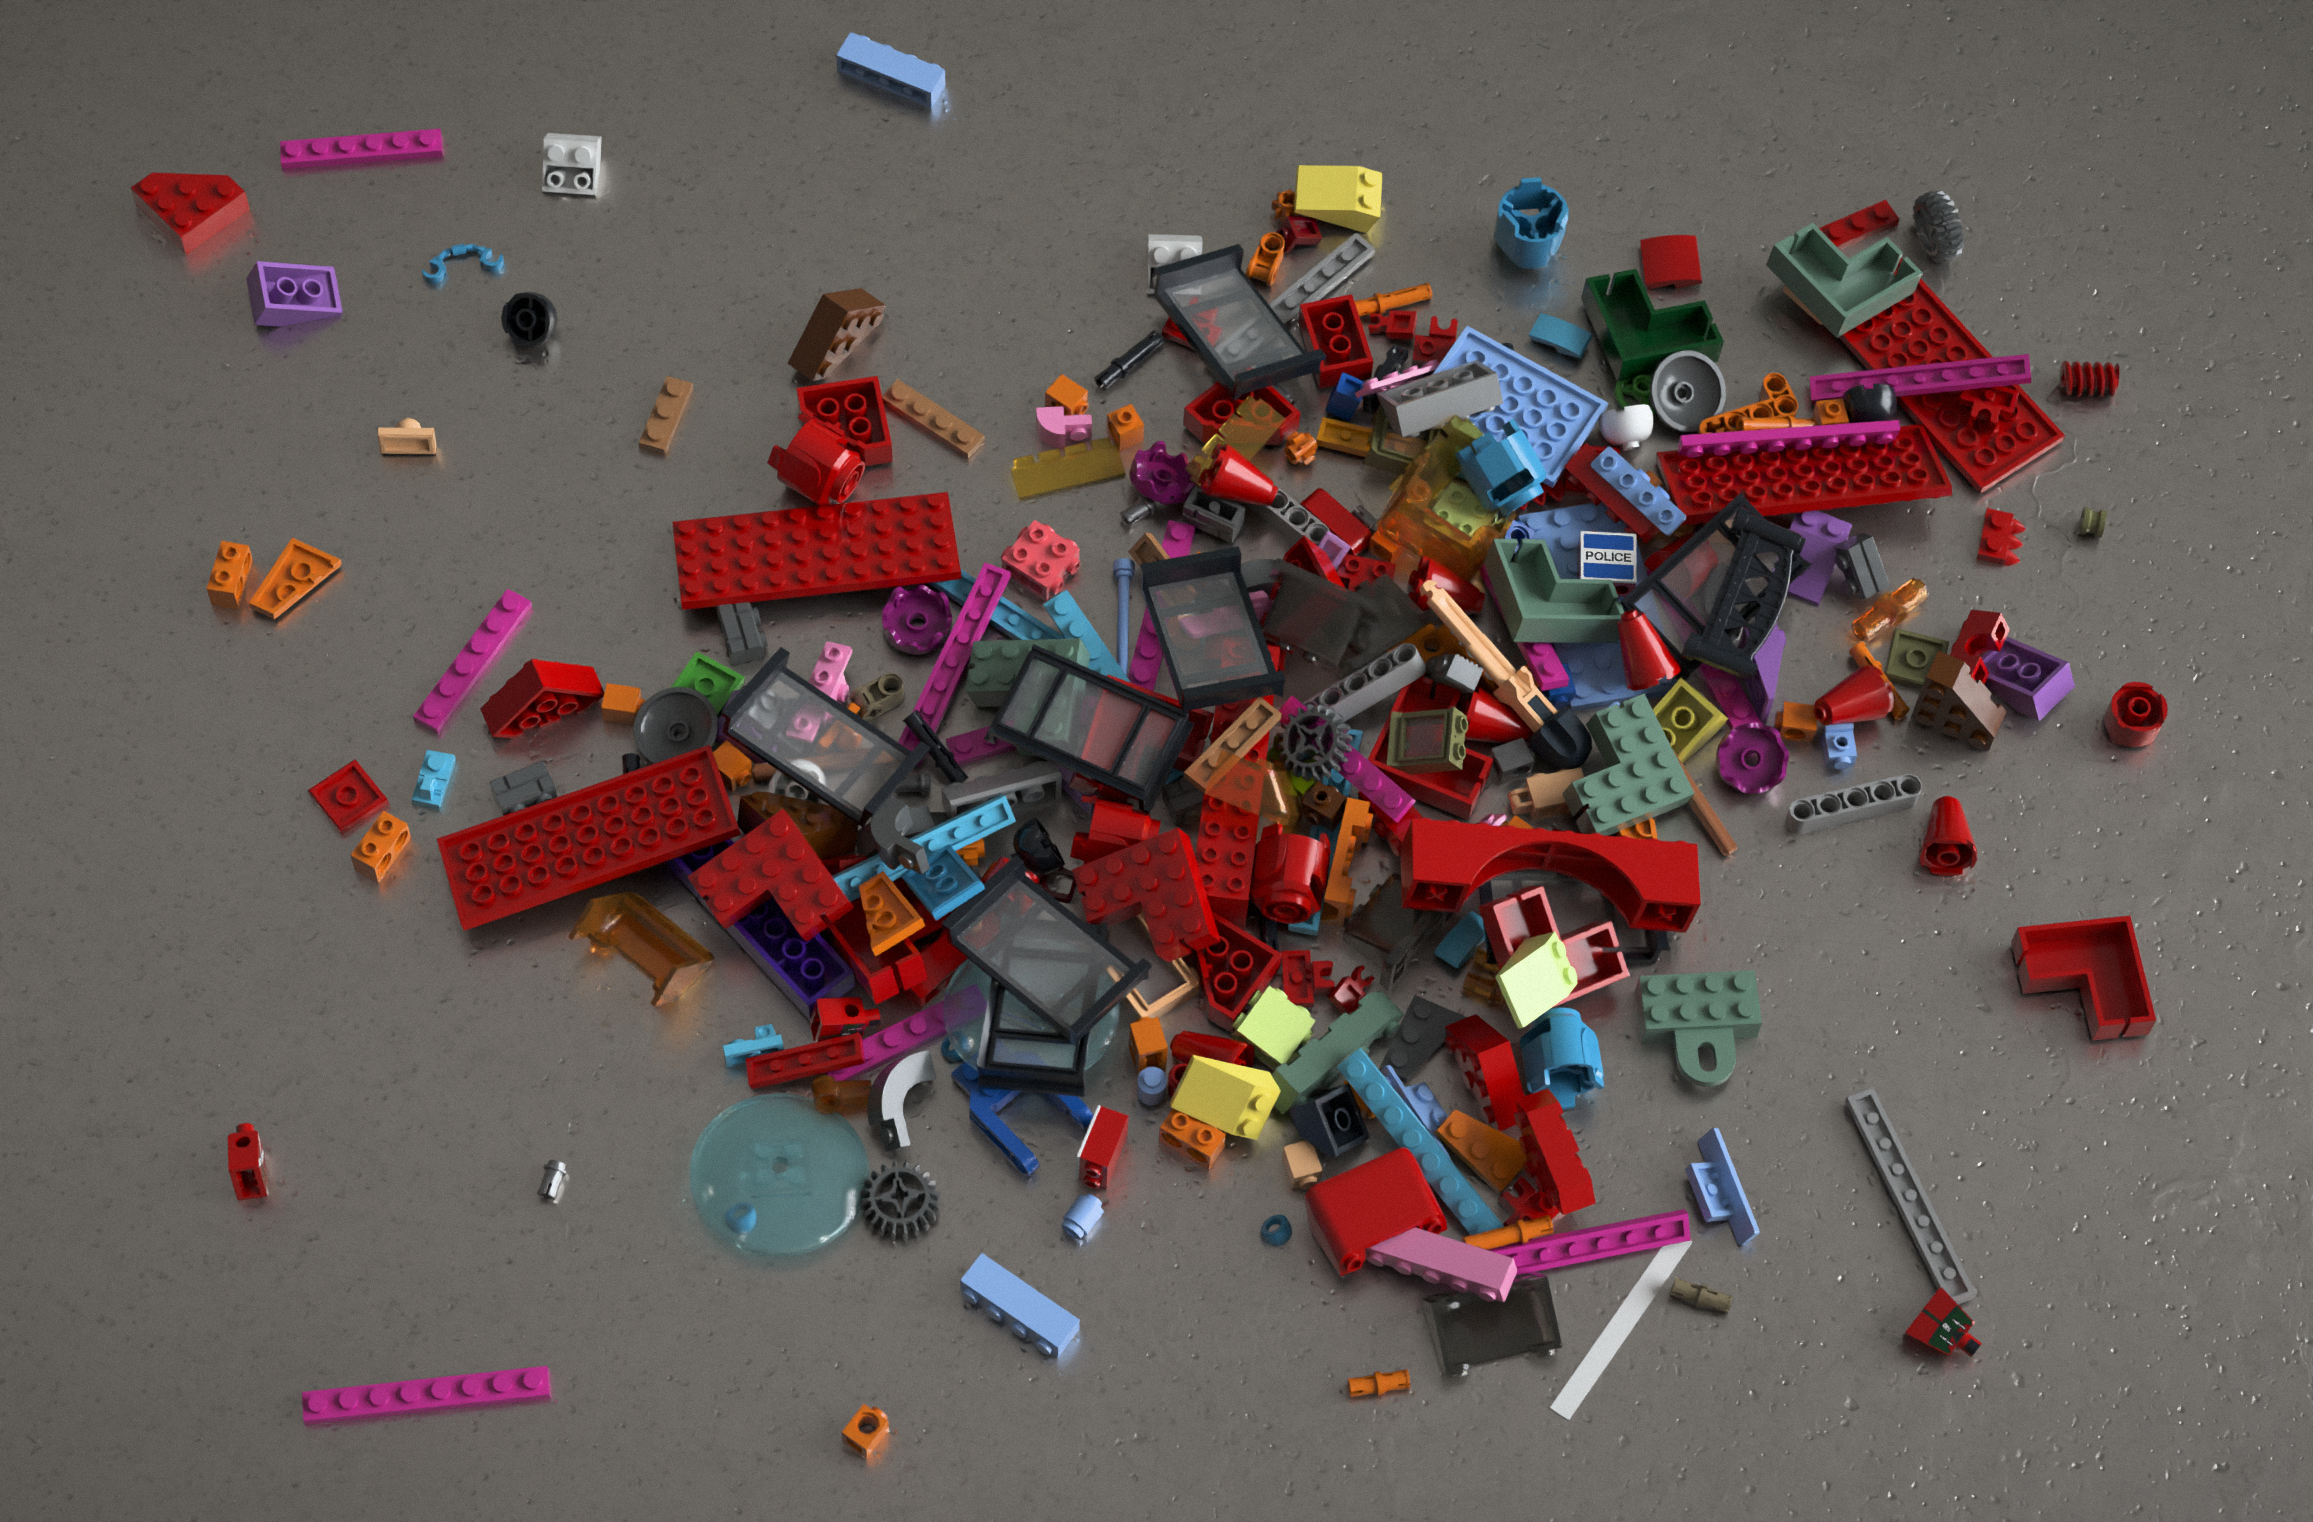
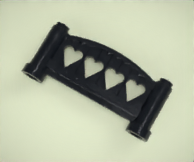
(1714, 645)

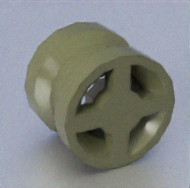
(2092, 522)

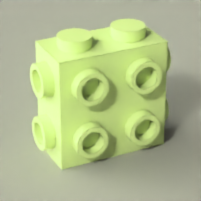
(1463, 509)
(1273, 1027)

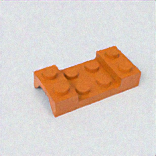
(1353, 831)

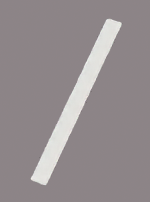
(1618, 1328)

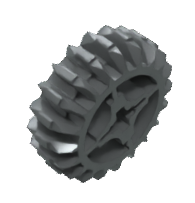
(1938, 226)
(1295, 759)
(911, 1198)

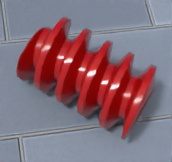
(2089, 377)

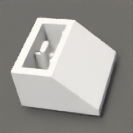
(571, 163)
(1168, 250)

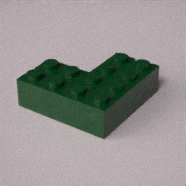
(1636, 333)

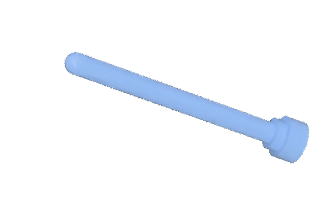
(1124, 571)

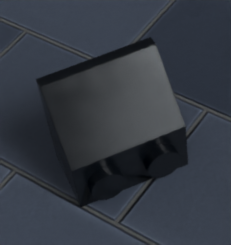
(1330, 1120)

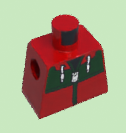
(840, 1018)
(1944, 1325)

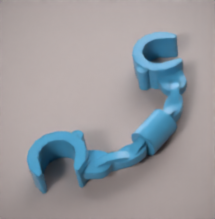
(461, 249)

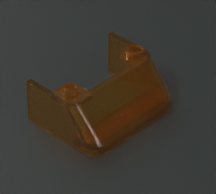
(1423, 532)
(1257, 787)
(647, 940)

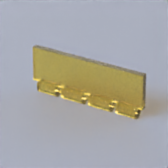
(1244, 435)
(1443, 463)
(1073, 470)

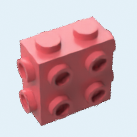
(1041, 559)

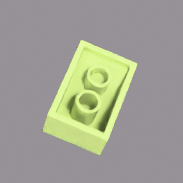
(1536, 978)

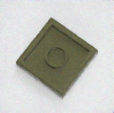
(1912, 657)

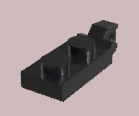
(1395, 360)

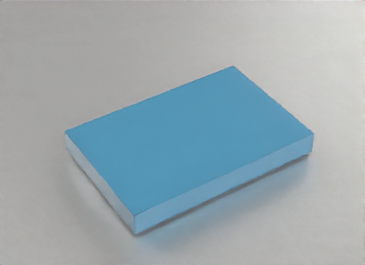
(944, 884)

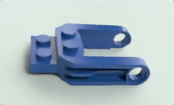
(987, 1102)

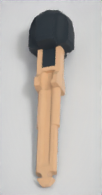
(1557, 734)

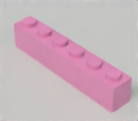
(1447, 1262)

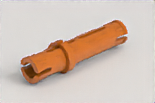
(1381, 302)
(1747, 424)
(1864, 657)
(1513, 1233)

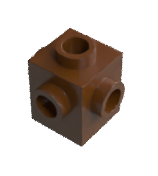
(1323, 806)

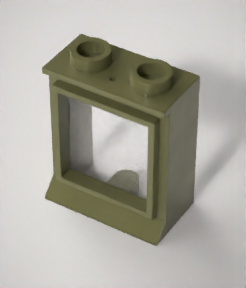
(1389, 449)
(1427, 741)

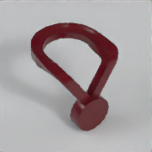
(1061, 897)

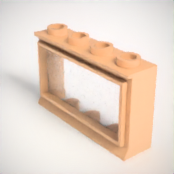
(1168, 982)

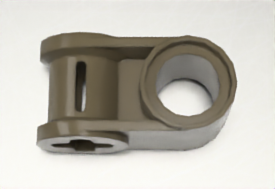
(876, 699)

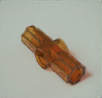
(1890, 610)

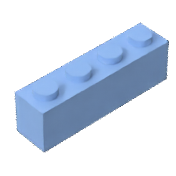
(891, 69)
(1019, 1306)

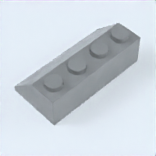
(1438, 397)
(1023, 787)

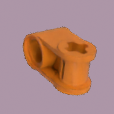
(1265, 263)

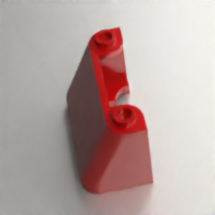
(1371, 1207)

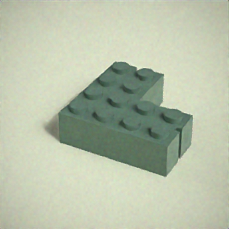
(1839, 288)
(1542, 605)
(999, 661)
(1640, 772)

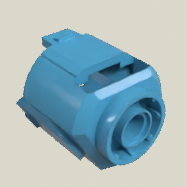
(1531, 238)
(1504, 471)
(1561, 1056)

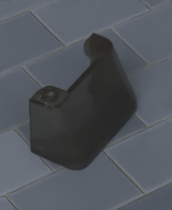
(1478, 1331)

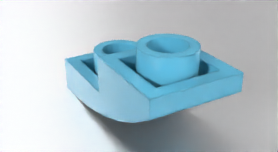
(1559, 333)
(1462, 940)

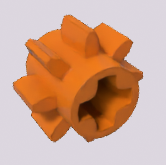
(1284, 205)
(1300, 448)
(972, 852)

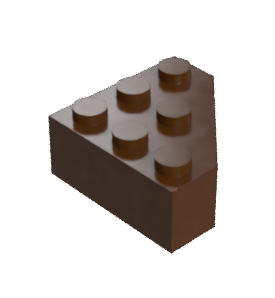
(835, 331)
(1958, 703)
(822, 825)

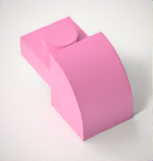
(1055, 427)

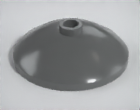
(1701, 389)
(667, 715)

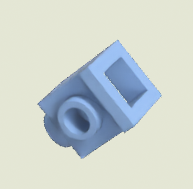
(1839, 746)

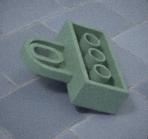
(1698, 1013)

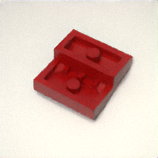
(1671, 261)

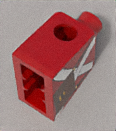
(247, 1153)

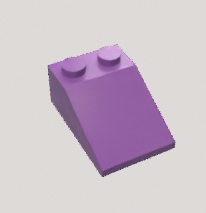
(292, 293)
(1821, 536)
(2027, 678)
(1764, 681)

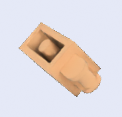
(1544, 794)

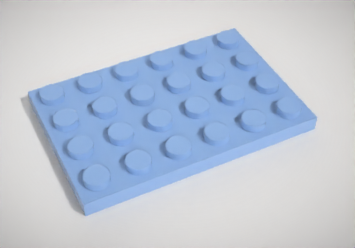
(1544, 405)

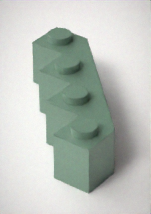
(1319, 1058)

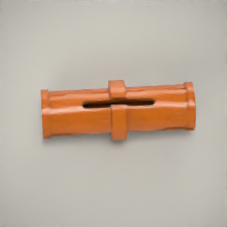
(1378, 1383)

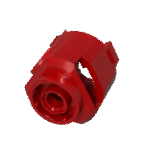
(818, 464)
(1112, 828)
(1289, 874)

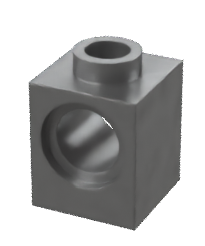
(1512, 760)

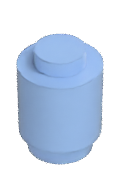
(1151, 1086)
(1082, 1216)

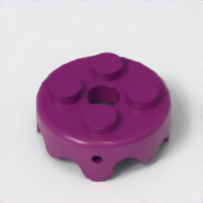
(1153, 465)
(913, 604)
(1771, 755)

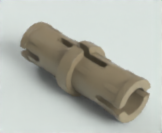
(1701, 1295)

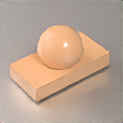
(407, 438)

